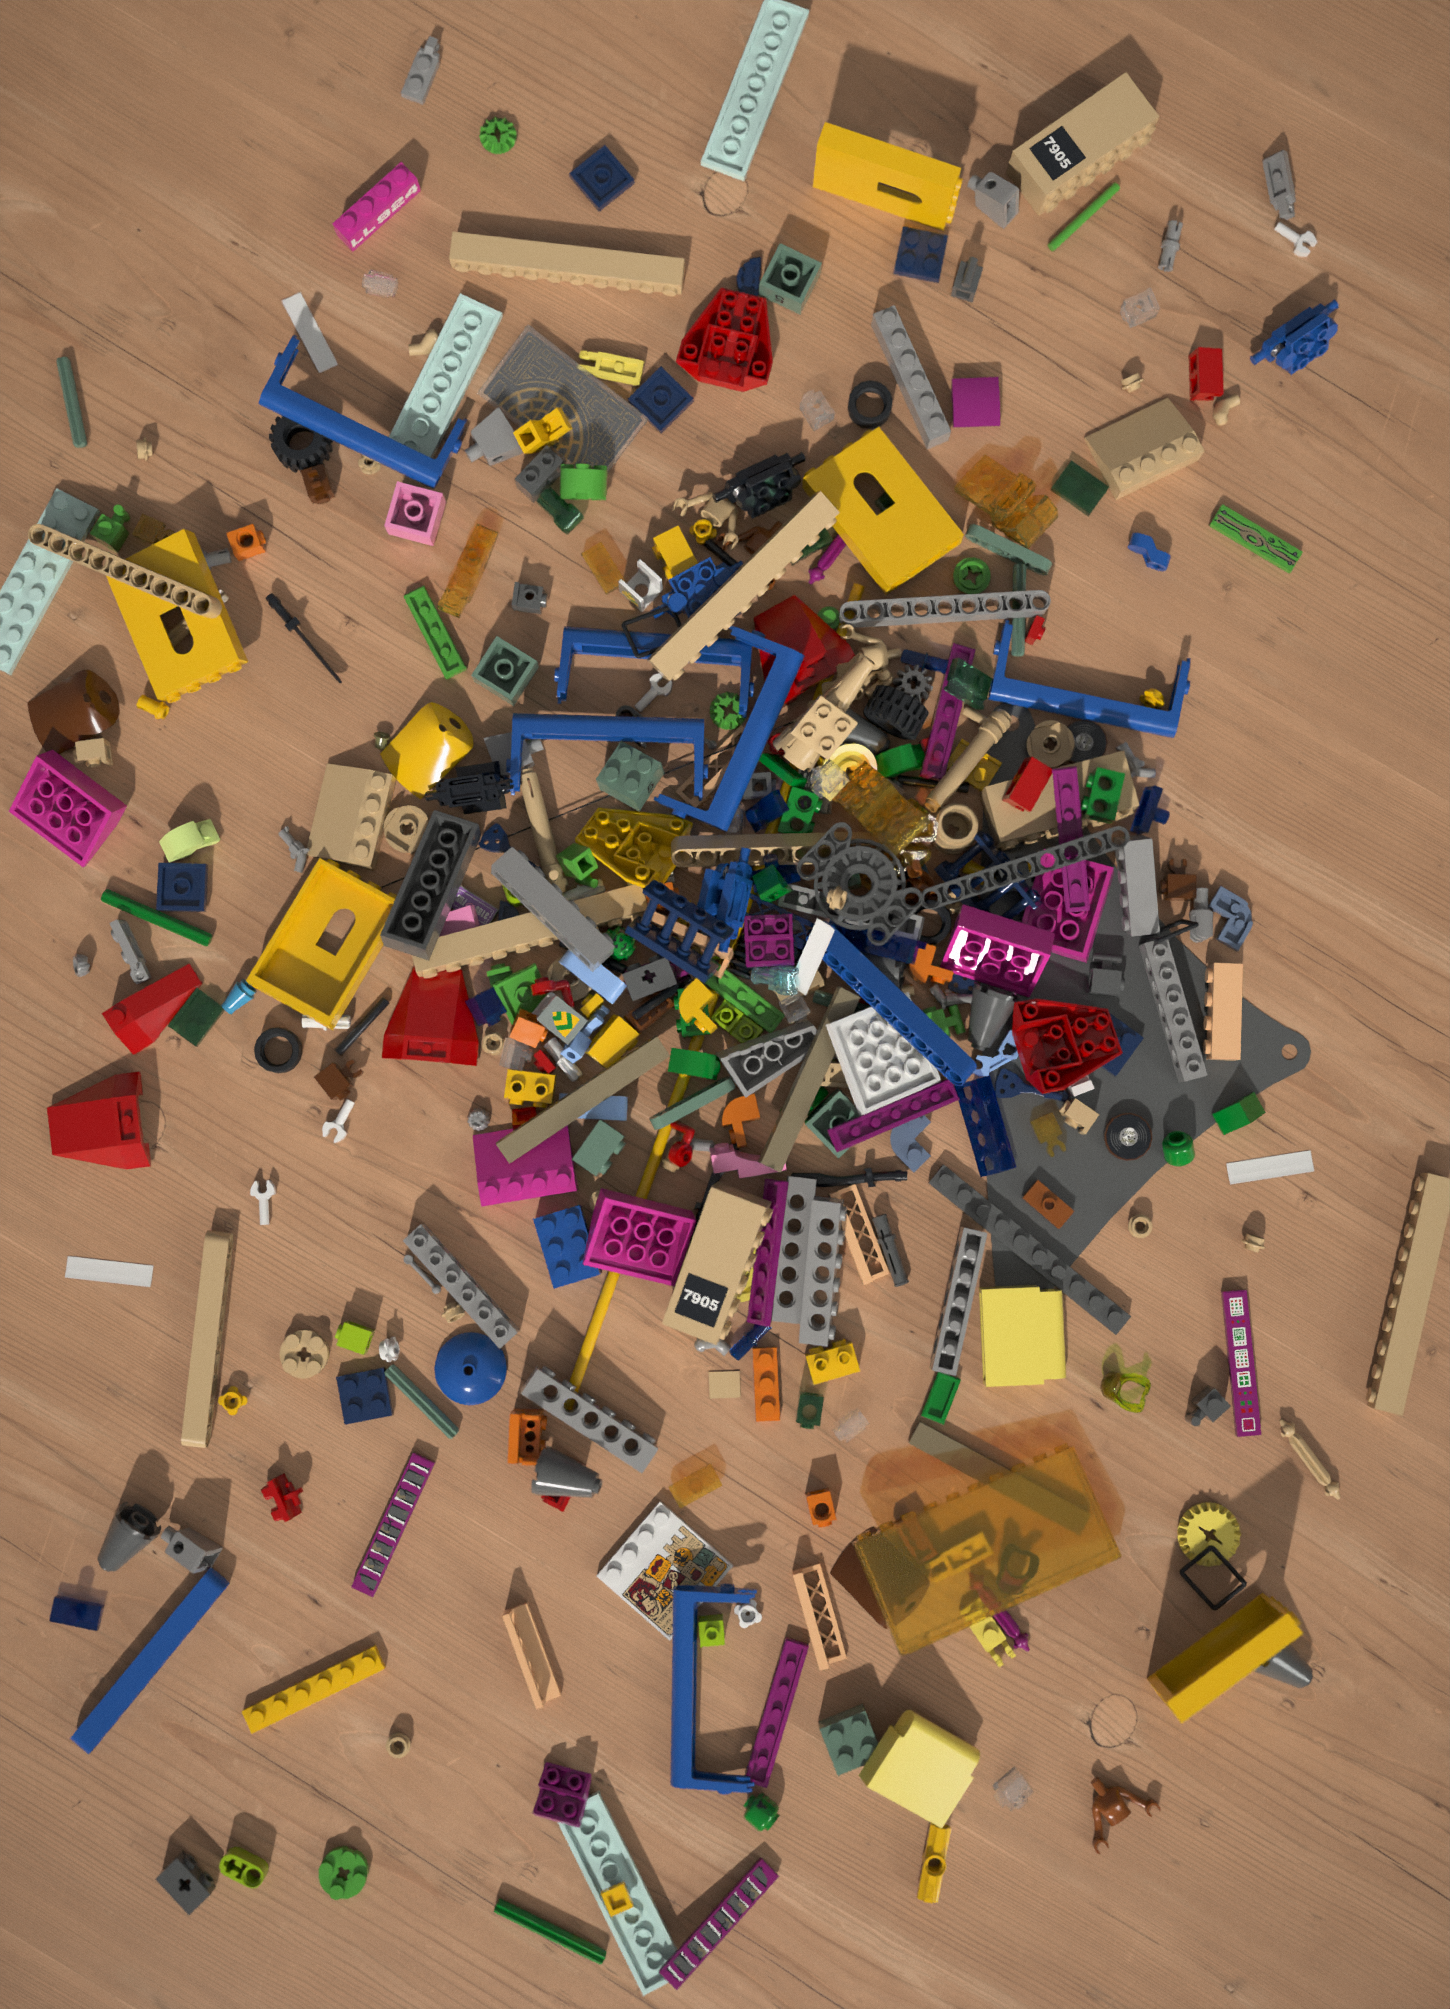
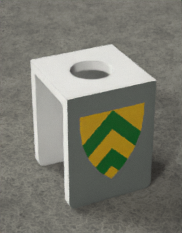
(644, 576)
(559, 1017)

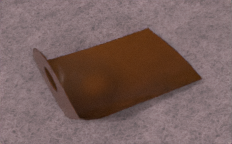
(64, 716)
(852, 1577)

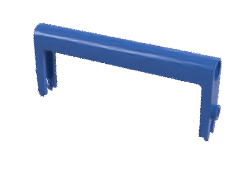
(351, 433)
(615, 644)
(1083, 705)
(607, 729)
(753, 737)
(684, 1689)

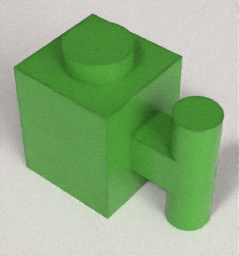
(111, 530)
(578, 863)
(939, 1019)

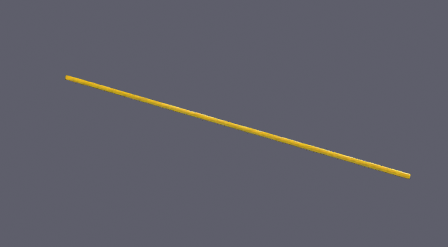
(676, 1096)

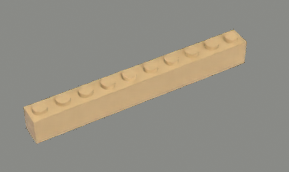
(567, 263)
(743, 586)
(525, 931)
(1410, 1294)

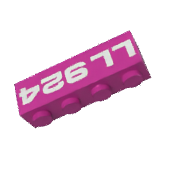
(376, 206)

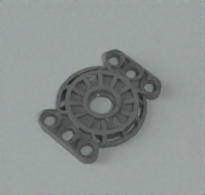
(846, 862)

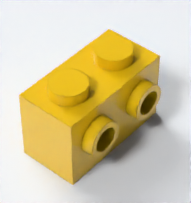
(673, 551)
(612, 1041)
(530, 1087)
(832, 1361)

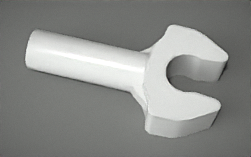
(1297, 239)
(653, 692)
(338, 1122)
(263, 1199)

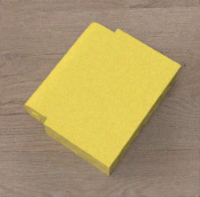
(1021, 1335)
(921, 1767)

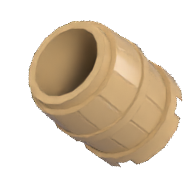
(966, 823)

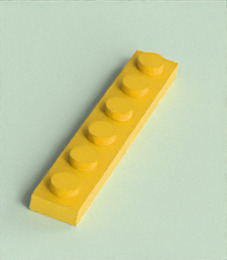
(313, 1689)

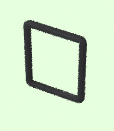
(641, 617)
(1192, 925)
(1227, 1564)

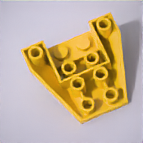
(634, 843)

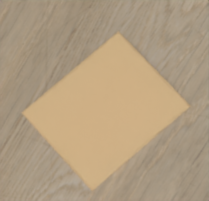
(724, 1384)

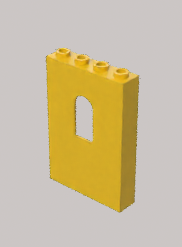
(855, 163)
(901, 537)
(215, 640)
(307, 975)
(1225, 1656)

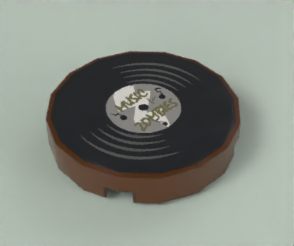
(1089, 740)
(1127, 1136)

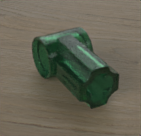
(564, 515)

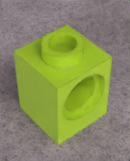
(354, 1337)
(711, 1630)

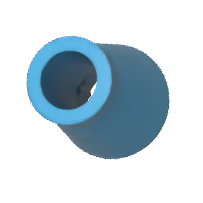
(238, 996)

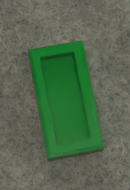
(783, 770)
(940, 1397)

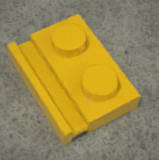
(983, 771)

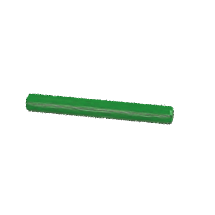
(156, 917)
(550, 1931)

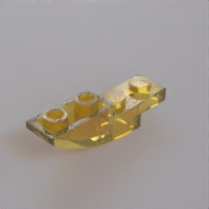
(468, 571)

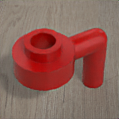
(544, 986)
(681, 1151)

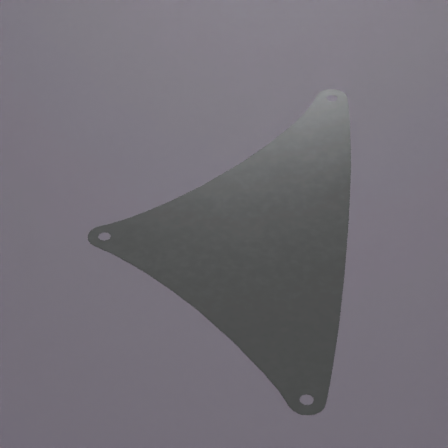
(1147, 1085)

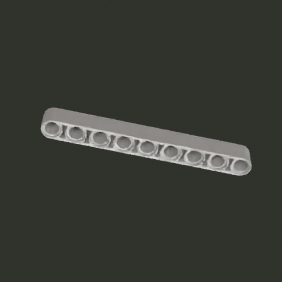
(954, 602)

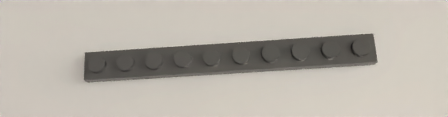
(1029, 1249)

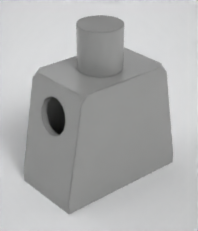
(995, 198)
(493, 440)
(500, 750)
(191, 1549)

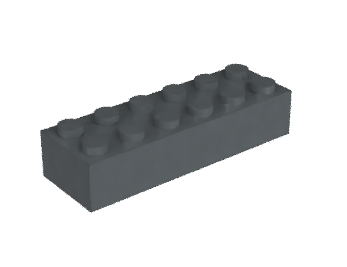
(431, 885)

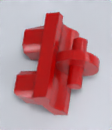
(285, 1497)

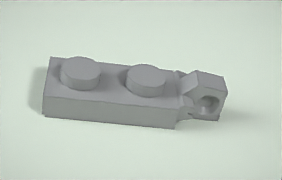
(422, 72)
(1280, 183)
(130, 951)

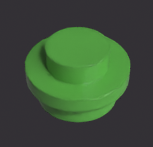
(830, 616)

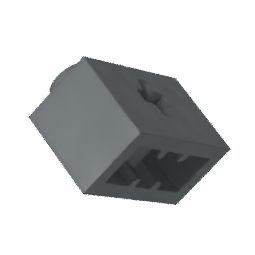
(539, 474)
(664, 978)
(188, 1895)

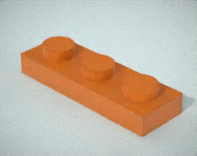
(766, 1384)

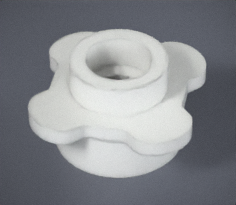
(389, 1349)
(746, 1620)

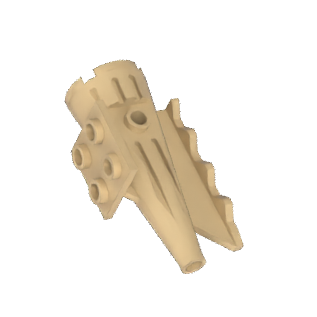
(825, 721)

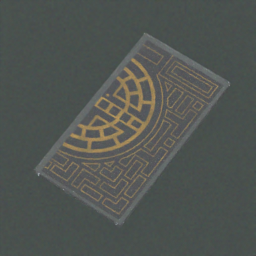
(541, 377)

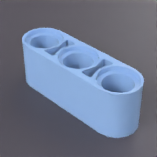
(599, 980)
(610, 1109)

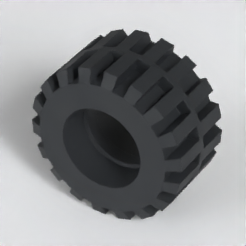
(298, 459)
(895, 712)

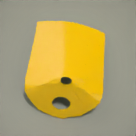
(425, 753)

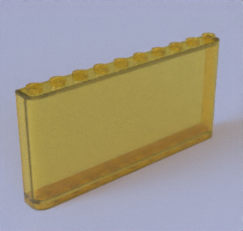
(986, 1549)

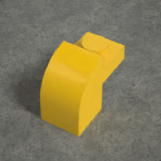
(538, 433)
(692, 1002)

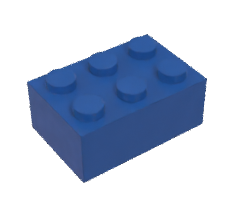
(563, 1244)

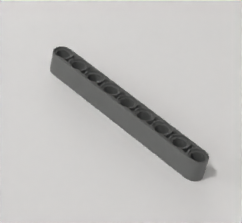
(1036, 867)

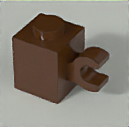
(318, 484)
(1178, 885)
(336, 1080)

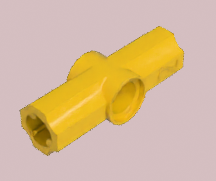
(931, 1876)

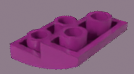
(975, 401)
(769, 940)
(562, 1794)

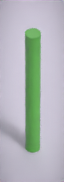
(1084, 216)

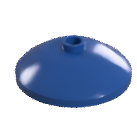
(487, 1363)

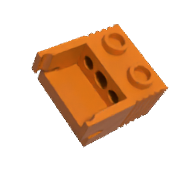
(518, 1439)

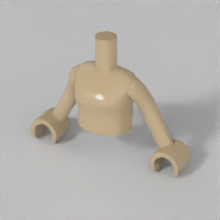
(714, 512)
(877, 653)

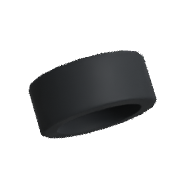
(872, 387)
(946, 924)
(260, 1053)

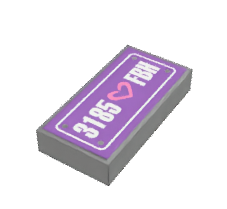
(484, 910)

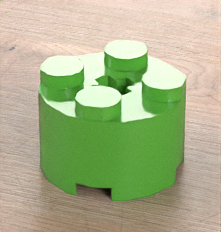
(583, 482)

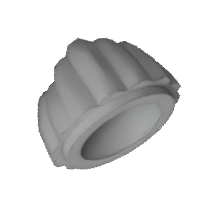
(80, 965)
(478, 1119)

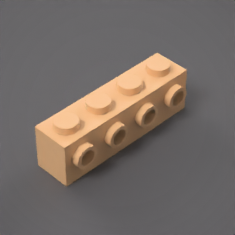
(1224, 1011)

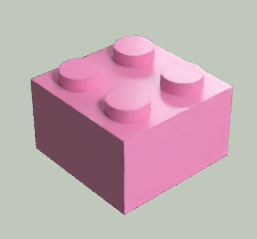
(415, 513)

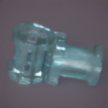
(779, 978)

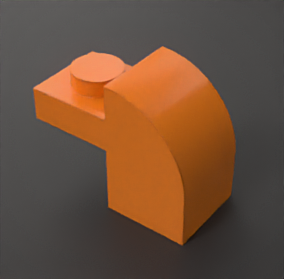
(924, 969)
(738, 1112)

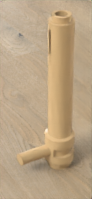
(988, 734)
(541, 829)

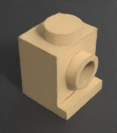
(93, 752)
(1078, 1115)

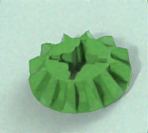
(507, 139)
(976, 566)
(717, 713)

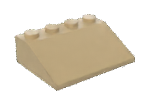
(1144, 448)
(351, 815)

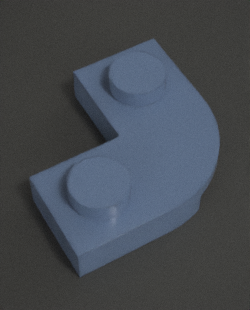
(1237, 914)
(905, 1145)

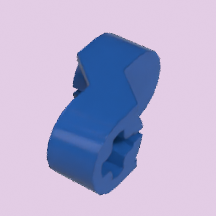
(1145, 546)

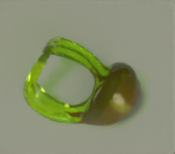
(1112, 1384)

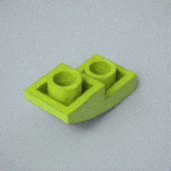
(736, 1023)

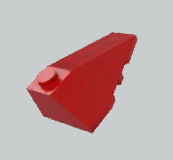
(146, 1013)

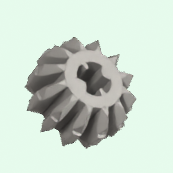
(906, 677)

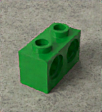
(1108, 797)
(798, 811)

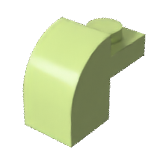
(188, 838)

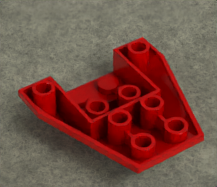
(729, 343)
(802, 630)
(433, 1022)
(1062, 1041)
(101, 1124)

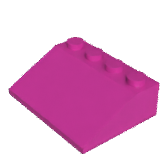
(66, 807)
(1072, 930)
(997, 950)
(537, 1173)
(638, 1237)

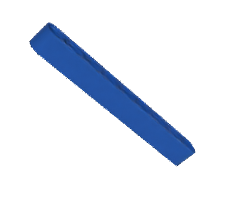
(898, 1009)
(150, 1660)

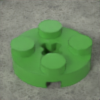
(338, 1886)

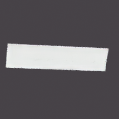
(309, 332)
(813, 954)
(1270, 1167)
(109, 1271)

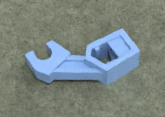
(581, 1042)
(990, 1064)

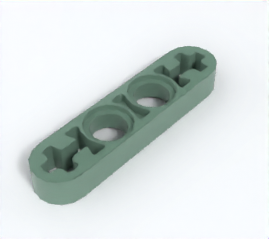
(1008, 549)
(692, 1103)

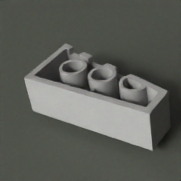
(1137, 885)
(768, 1056)

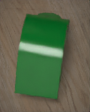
(900, 760)
(694, 1063)

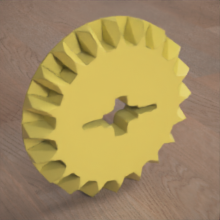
(852, 757)
(1209, 1517)

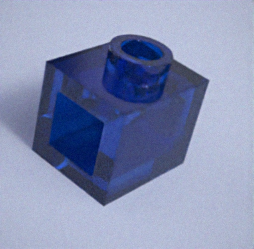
(486, 1007)

